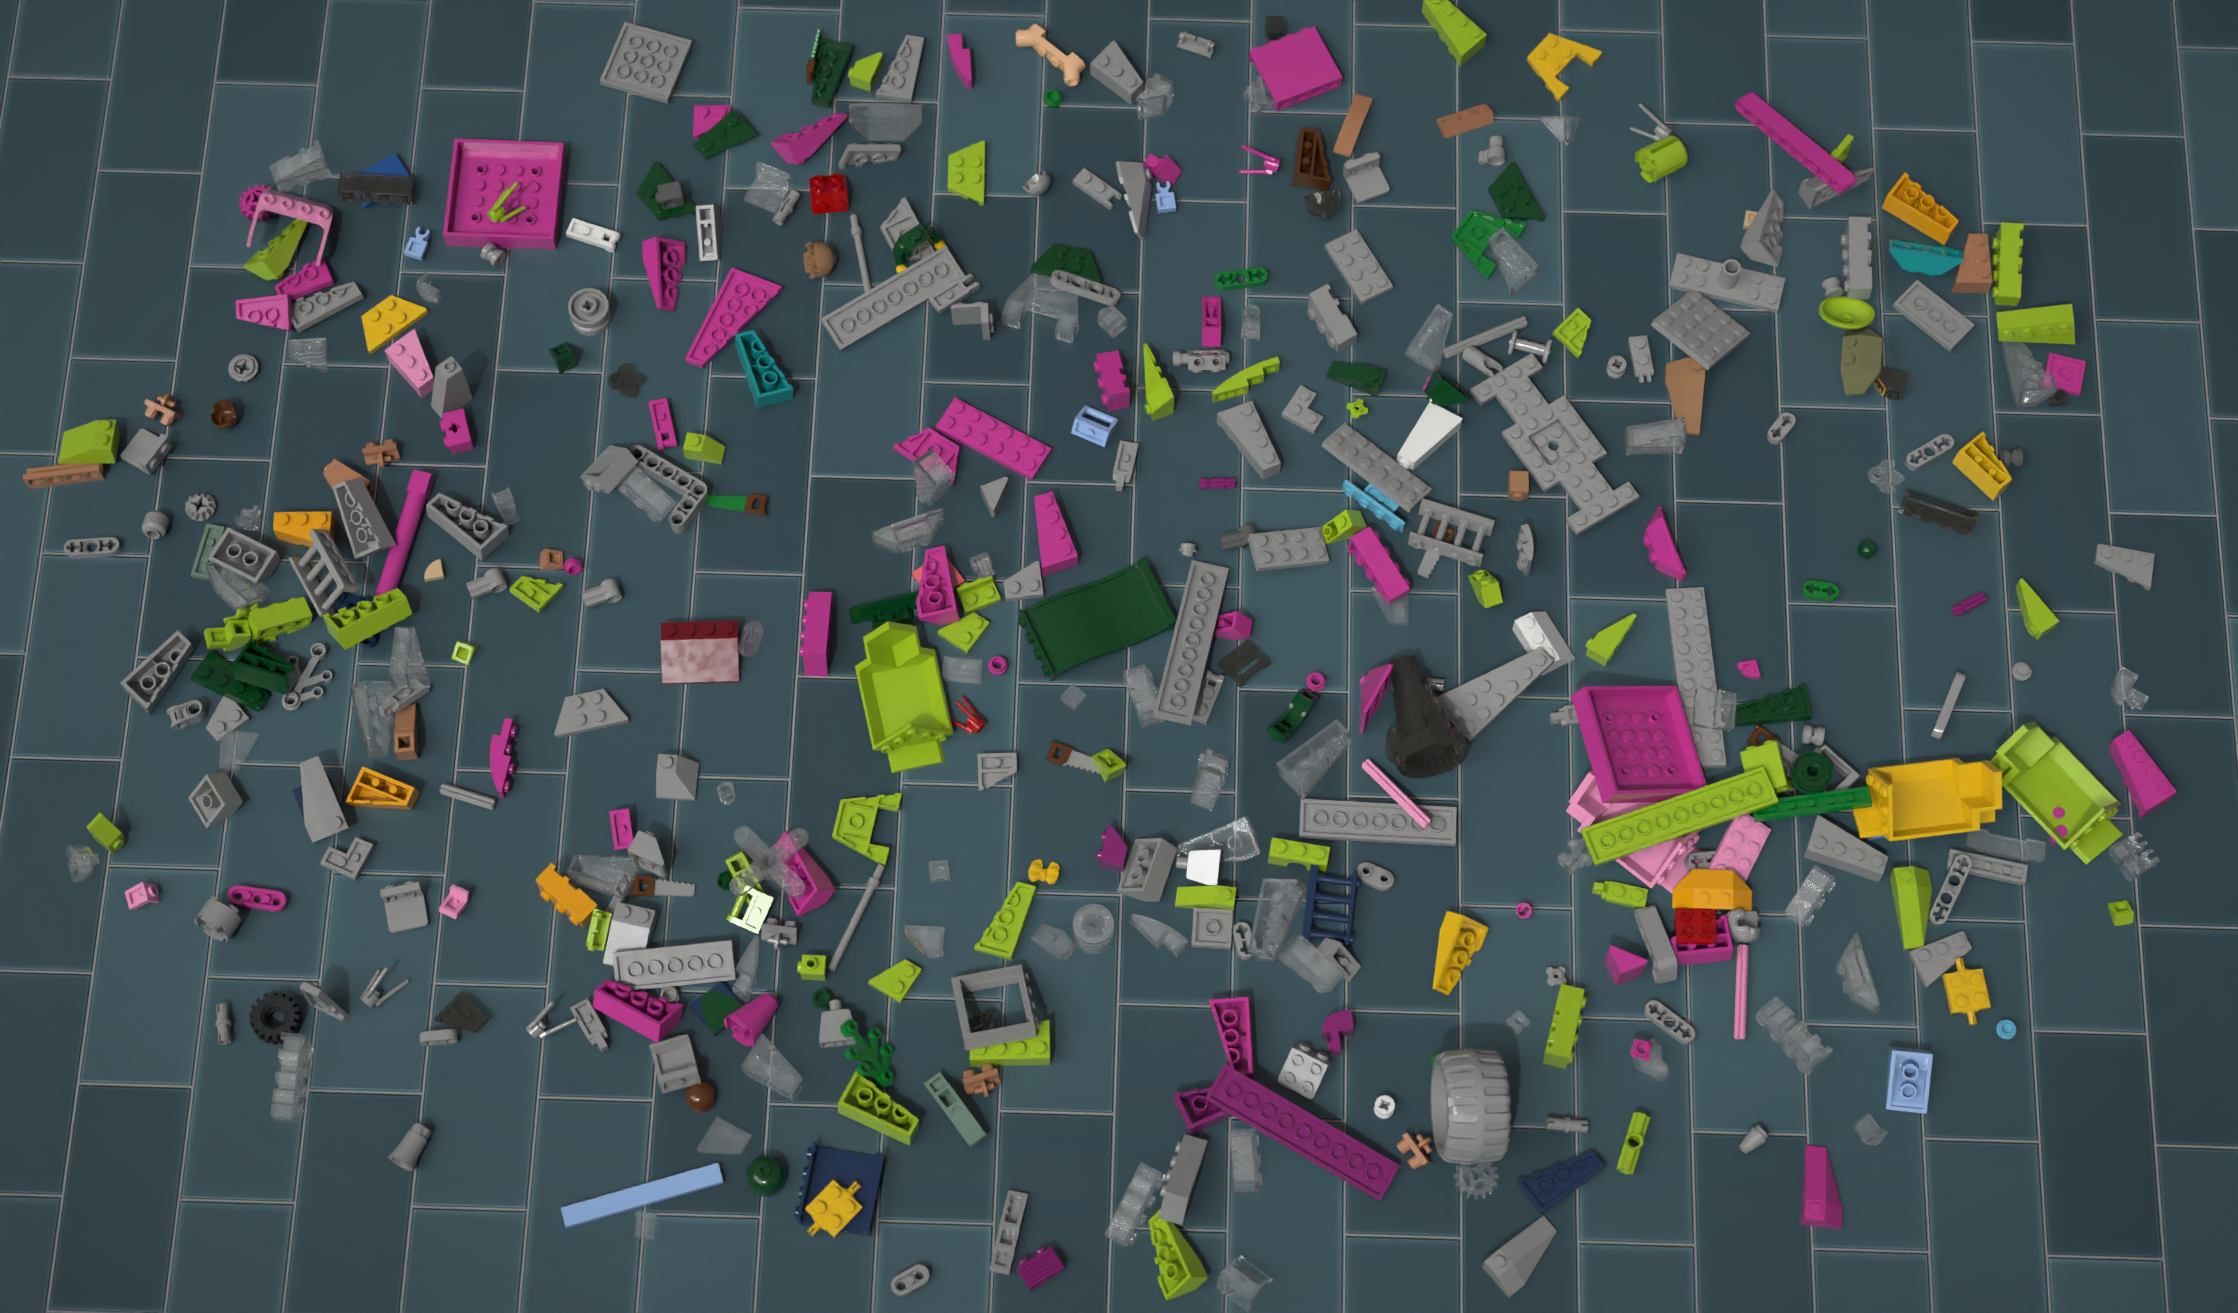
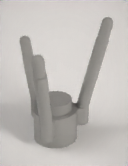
(1661, 130)
(370, 995)
(537, 1026)

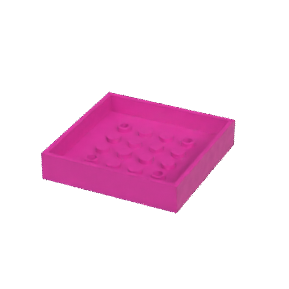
(475, 193)
(1635, 741)

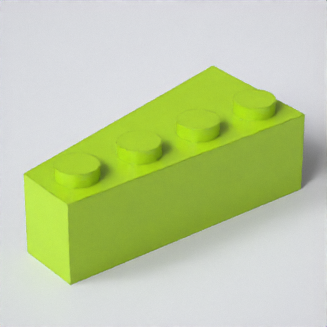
(367, 618)
(1016, 1053)
(877, 1110)

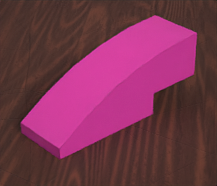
(960, 59)

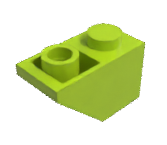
(1343, 526)
(1486, 588)

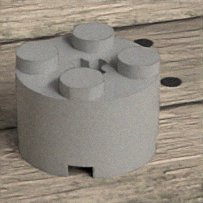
(218, 919)

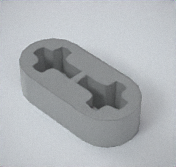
(1784, 431)
(1702, 856)
(1239, 941)
(438, 1037)

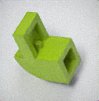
(230, 637)

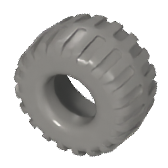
(1470, 1106)

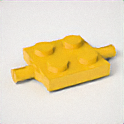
(1966, 991)
(833, 1208)

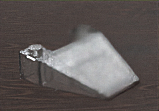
(1041, 297)

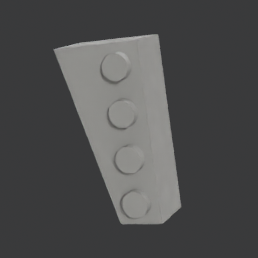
(1248, 433)

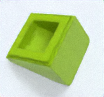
(464, 651)
(2121, 913)

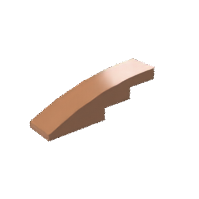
(1353, 125)

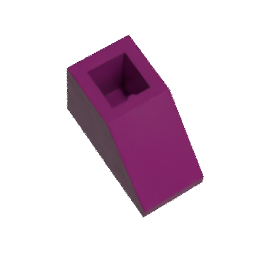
(1114, 851)

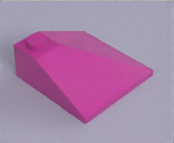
(1372, 691)

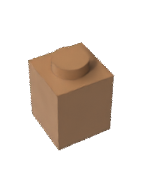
(1518, 485)

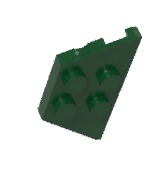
(647, 191)
(1514, 197)
(1068, 259)

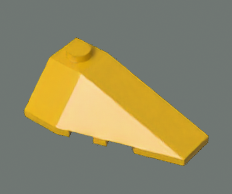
(1456, 945)

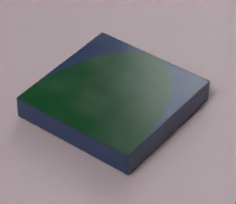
(714, 1007)

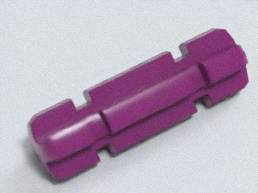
(1217, 483)
(1968, 604)

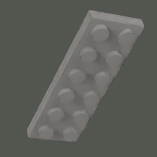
(1376, 467)
(675, 965)

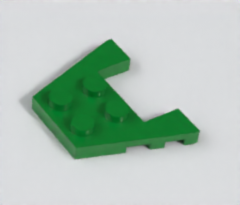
(1474, 234)

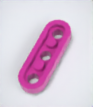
(250, 894)

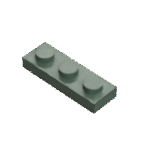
(208, 542)

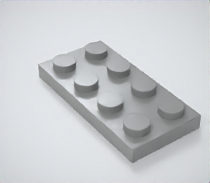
(1358, 267)
(1933, 315)
(1288, 549)

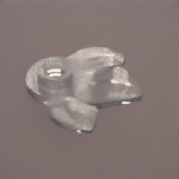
(1888, 476)

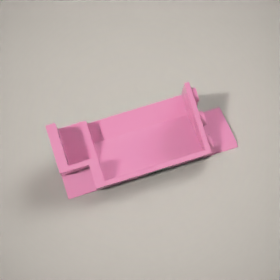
(1654, 865)

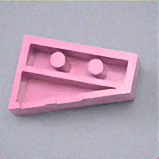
(411, 363)

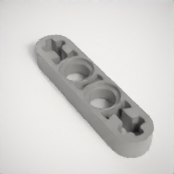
(1084, 290)
(1948, 705)
(1949, 889)

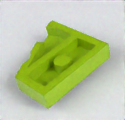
(1573, 332)
(535, 592)
(965, 632)
(896, 980)

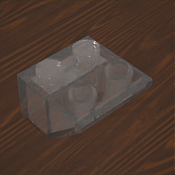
(1155, 98)

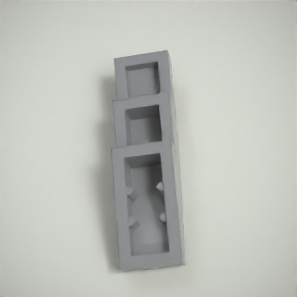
(1008, 1232)

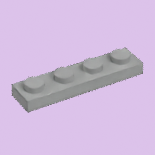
(1991, 867)

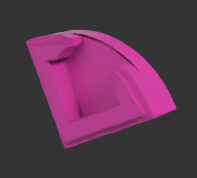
(1749, 669)

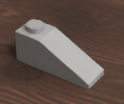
(708, 231)

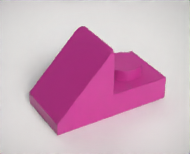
(1163, 169)

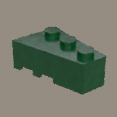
(263, 669)

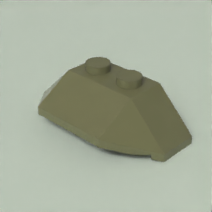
(1860, 360)

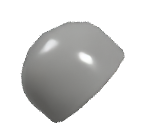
(1037, 184)

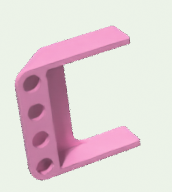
(294, 207)

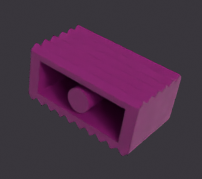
(1039, 1268)

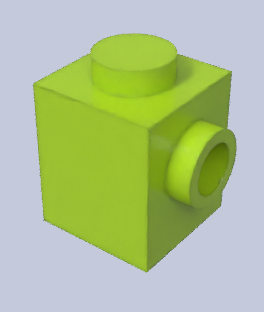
(812, 967)

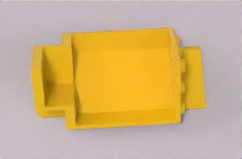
(1929, 799)

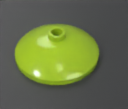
(1846, 313)

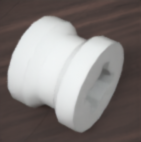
(1384, 1111)

